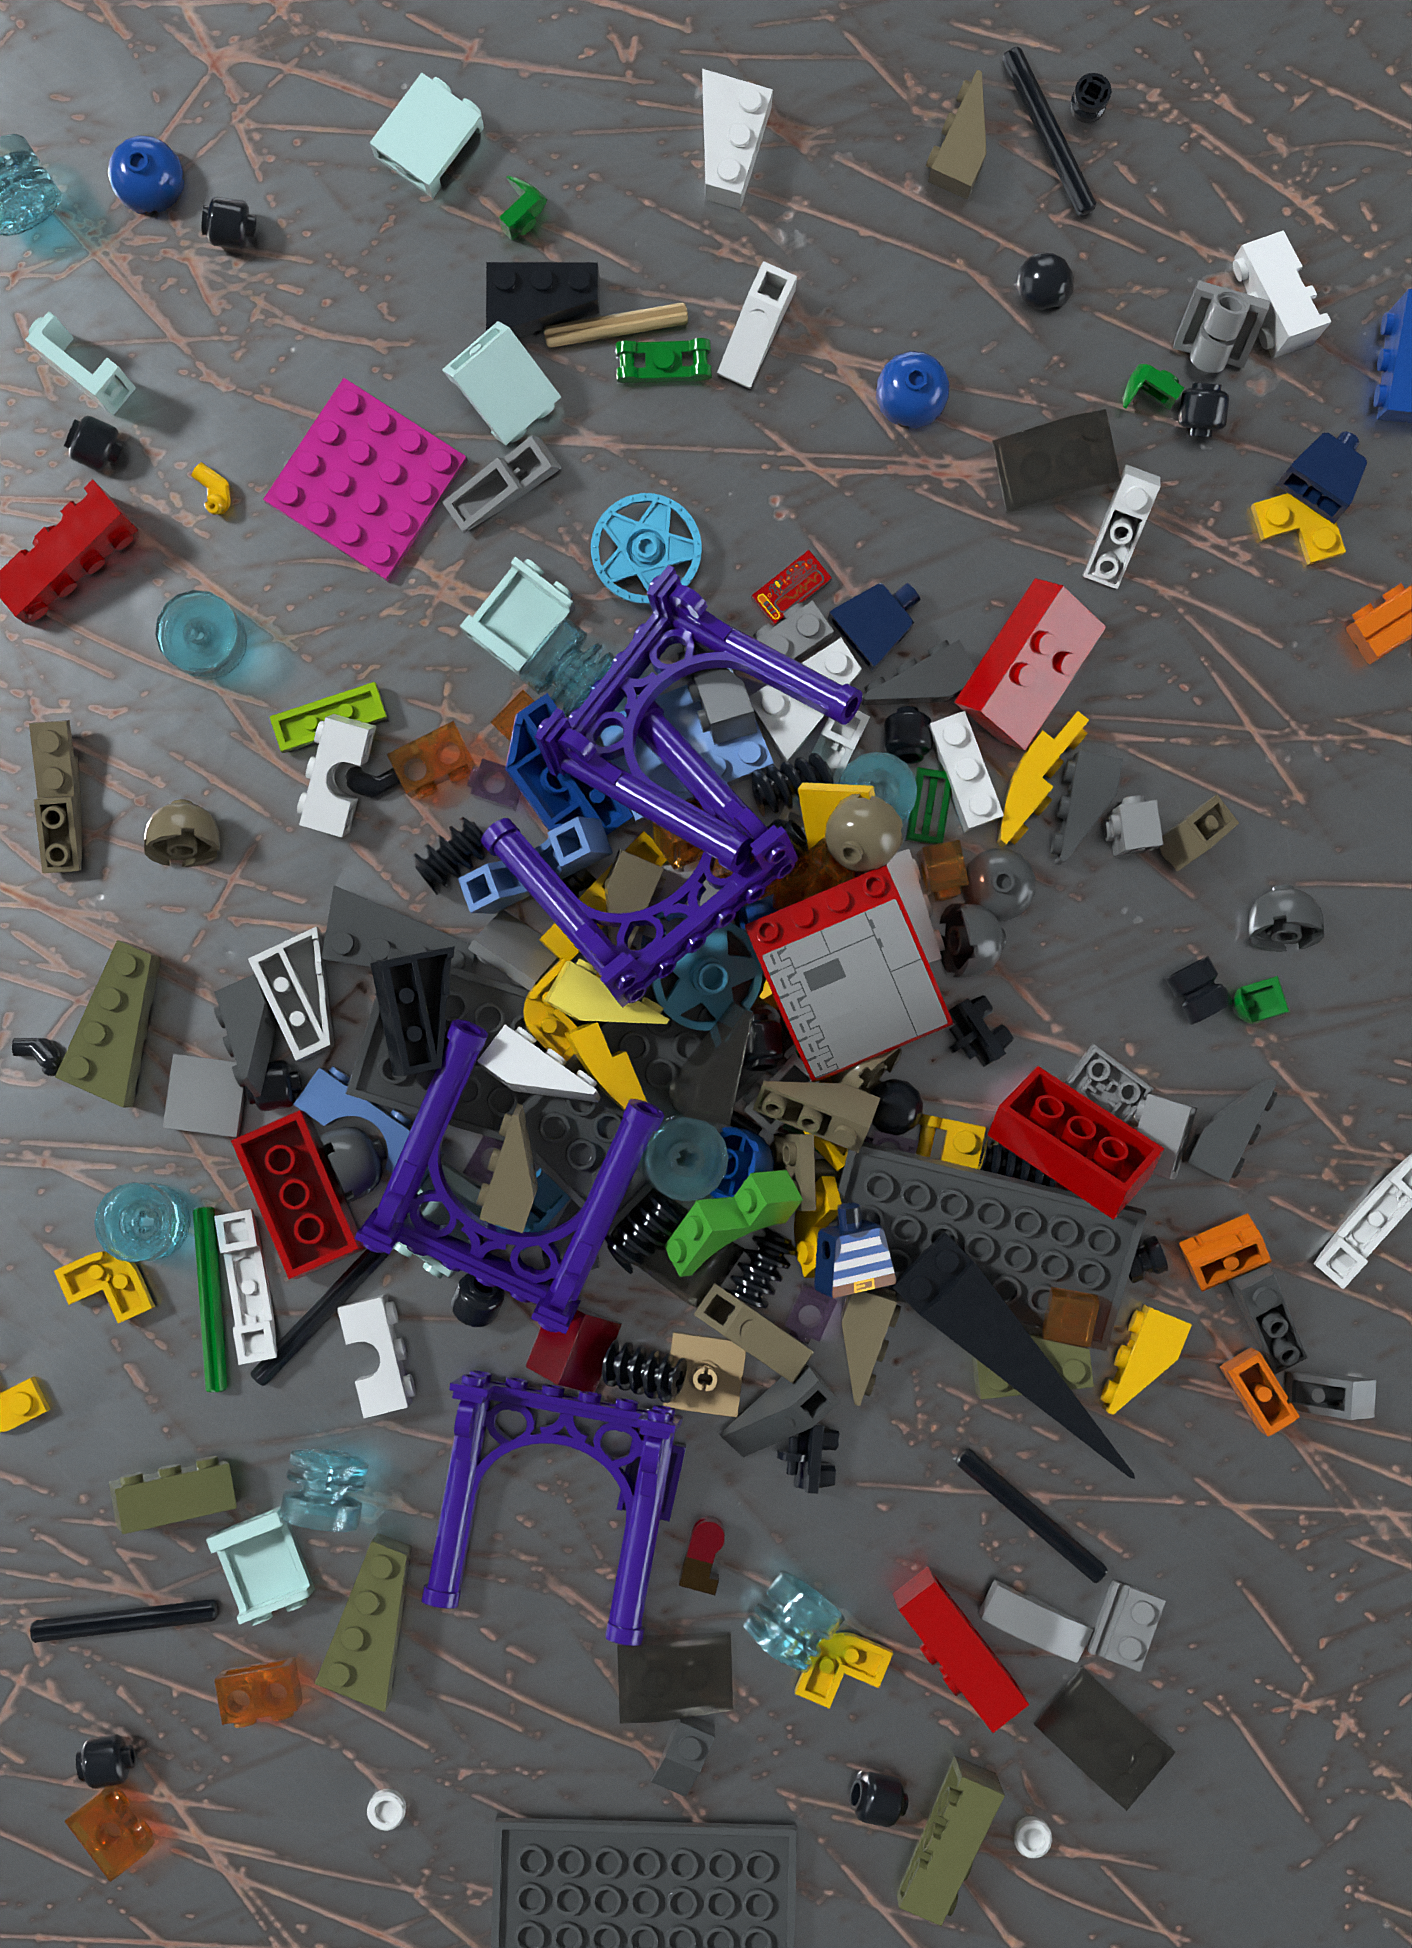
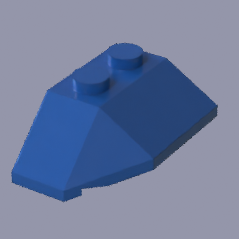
(553, 797)

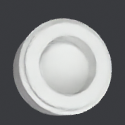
(386, 1809)
(1032, 1837)

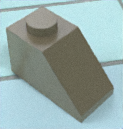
(1197, 833)

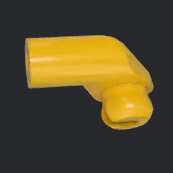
(217, 489)

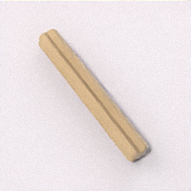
(616, 325)

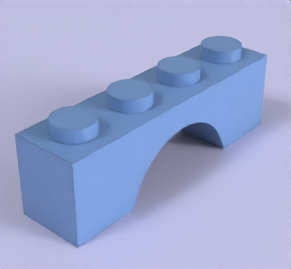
(565, 851)
(326, 1102)

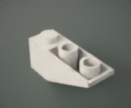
(757, 324)
(1122, 526)
(527, 1069)

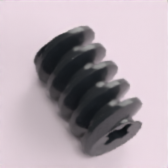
(784, 784)
(450, 854)
(1006, 1163)
(644, 1232)
(762, 1268)
(643, 1374)

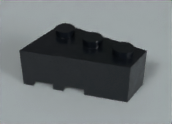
(540, 294)
(413, 1008)

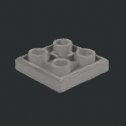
(513, 950)
(1108, 1084)
(203, 1096)

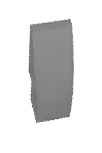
(501, 483)
(1034, 1621)

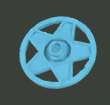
(645, 545)
(709, 979)

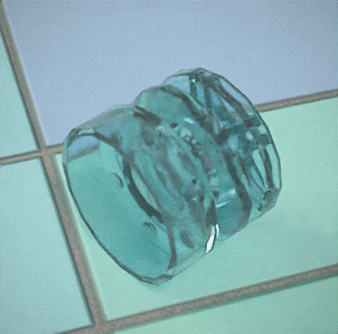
(25, 188)
(564, 665)
(889, 772)
(121, 1225)
(323, 1499)
(797, 1616)

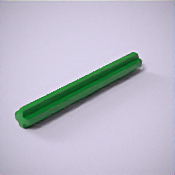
(210, 1299)

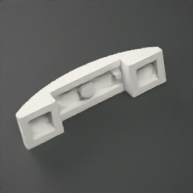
(836, 748)
(1368, 1226)
(248, 1286)

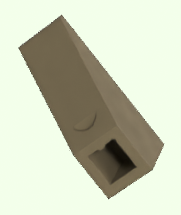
(964, 147)
(630, 888)
(823, 1109)
(514, 1181)
(864, 1327)
(753, 1333)

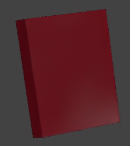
(578, 1355)

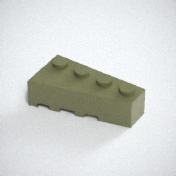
(112, 1031)
(367, 1636)
(950, 1841)

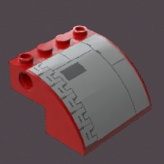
(849, 974)

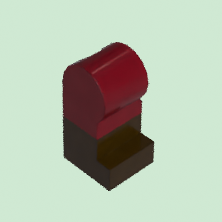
(704, 1543)

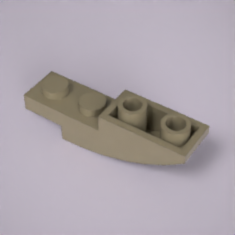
(58, 796)

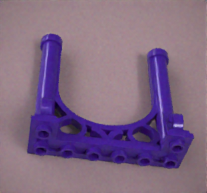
(676, 619)
(629, 971)
(389, 1222)
(641, 1504)

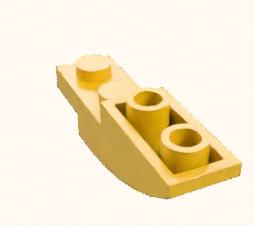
(1027, 789)
(595, 898)

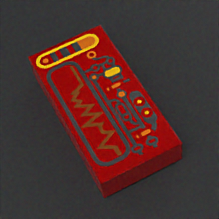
(791, 586)

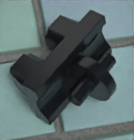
(974, 1034)
(805, 1456)

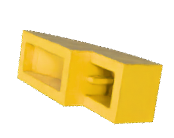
(610, 1071)

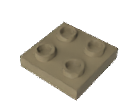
(796, 1155)

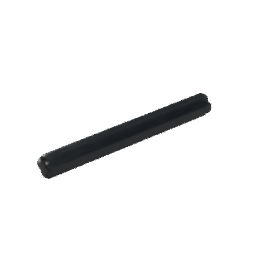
(1049, 131)
(318, 1315)
(1031, 1516)
(123, 1620)

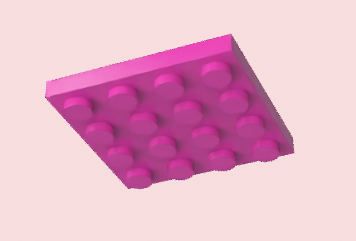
(365, 479)

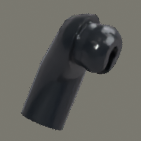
(370, 785)
(42, 1050)

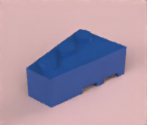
(1395, 362)

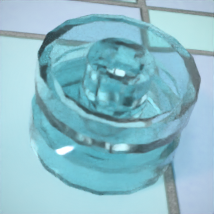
(207, 614)
(704, 1161)

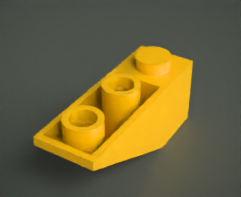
(1151, 1350)

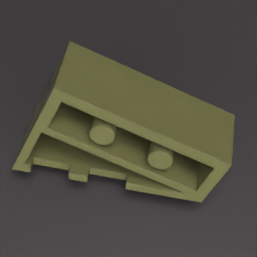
(1069, 1360)
(172, 1494)

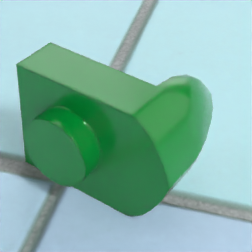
(522, 214)
(1157, 384)
(1260, 1001)

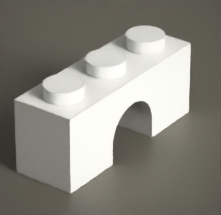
(966, 771)
(324, 804)
(372, 1322)

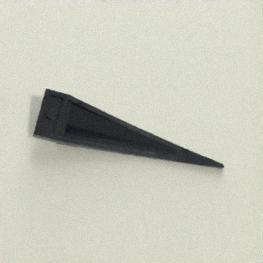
(965, 1306)

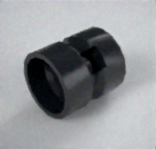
(1200, 992)

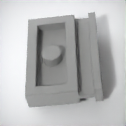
(1126, 1625)

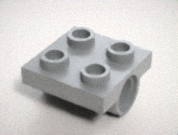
(1220, 327)

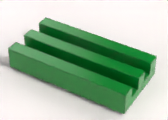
(924, 837)

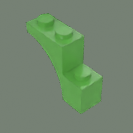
(713, 1223)

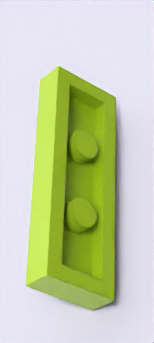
(298, 725)

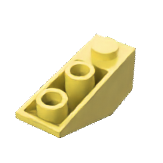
(586, 998)

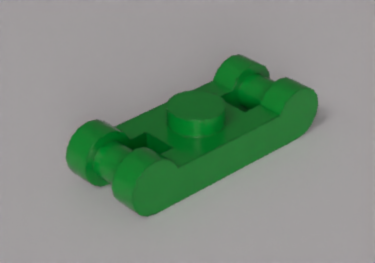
(663, 361)

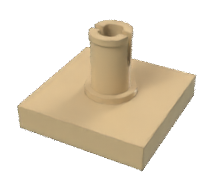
(712, 1374)

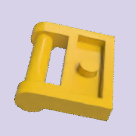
(961, 1141)

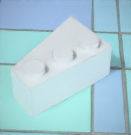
(733, 130)
(1271, 273)
(790, 721)
(906, 879)
(298, 992)

